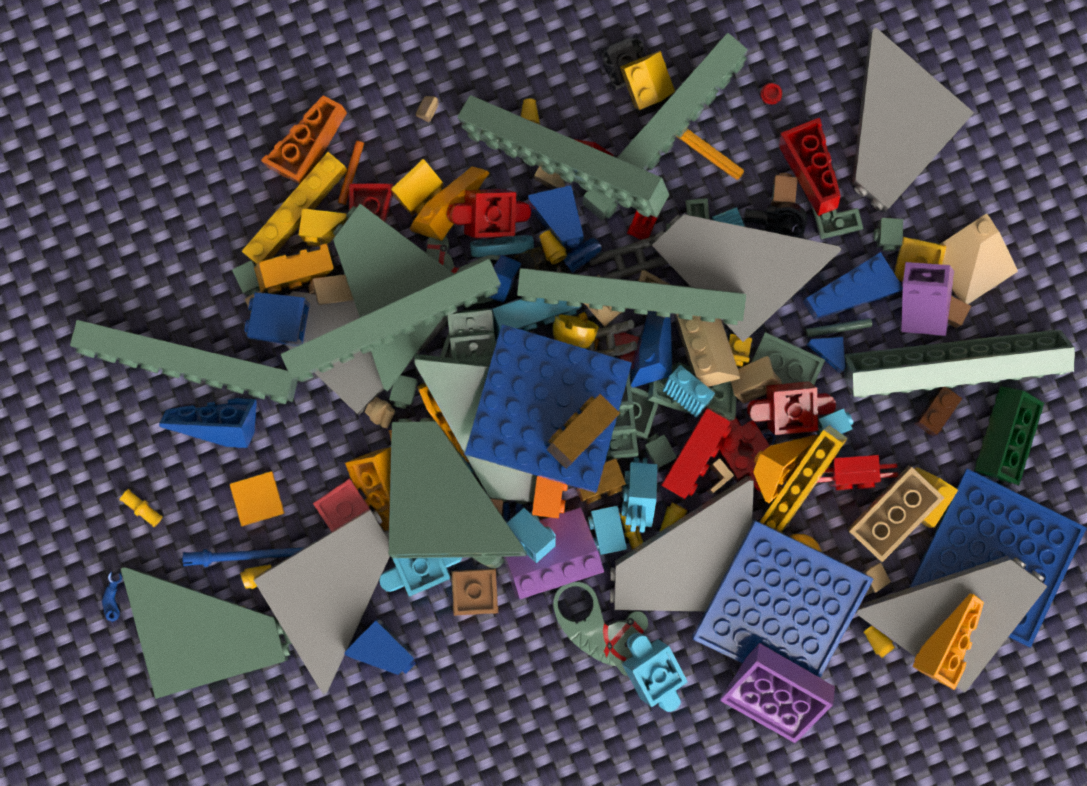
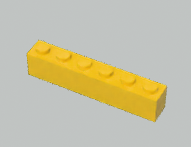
(288, 216)
(804, 479)

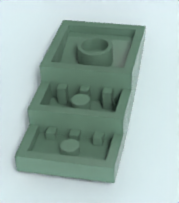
(472, 334)
(722, 402)
(623, 439)

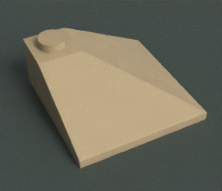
(977, 259)

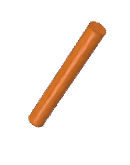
(350, 172)

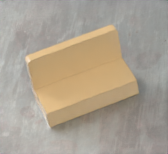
(330, 289)
(754, 380)
(721, 472)

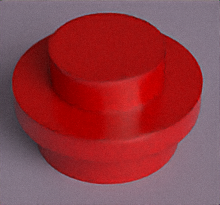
(771, 93)

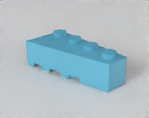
(528, 315)

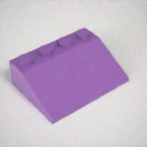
(569, 561)
(778, 693)

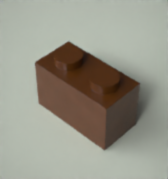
(938, 411)

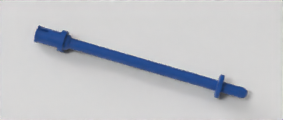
(207, 557)

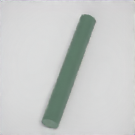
(841, 327)

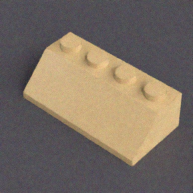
(707, 350)
(895, 513)

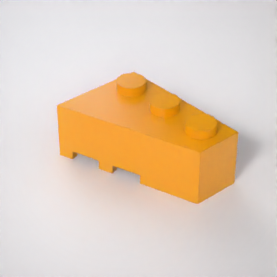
(293, 270)

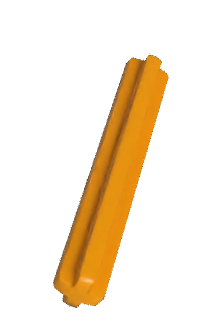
(712, 154)

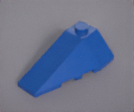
(654, 351)
(221, 424)

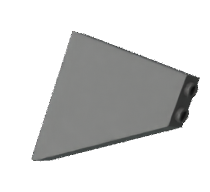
(901, 122)
(743, 261)
(358, 379)
(688, 558)
(325, 591)
(917, 612)

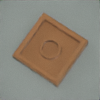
(474, 592)

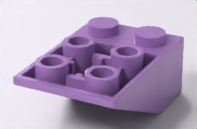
(926, 298)

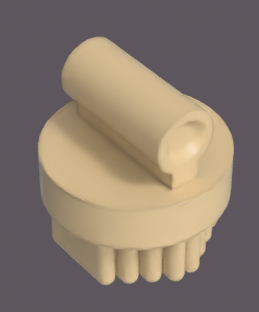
(380, 412)

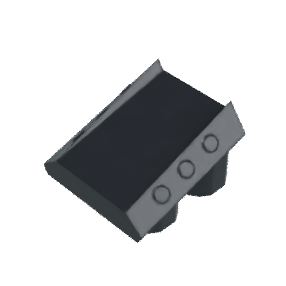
(619, 54)

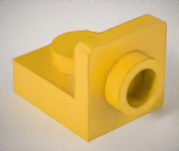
(740, 349)

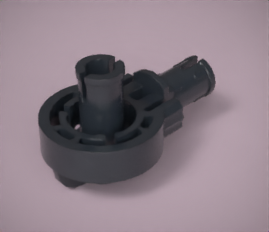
(780, 218)

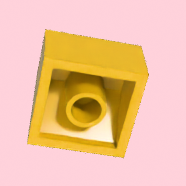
(647, 80)
(417, 187)
(318, 226)
(944, 489)

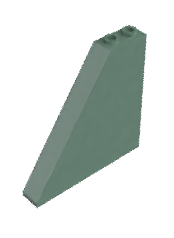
(380, 271)
(457, 391)
(439, 502)
(198, 636)

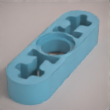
(501, 245)

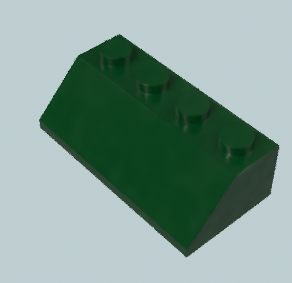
(1009, 435)

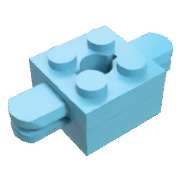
(639, 494)
(417, 574)
(654, 672)

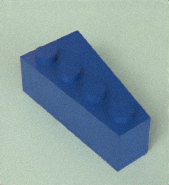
(857, 287)

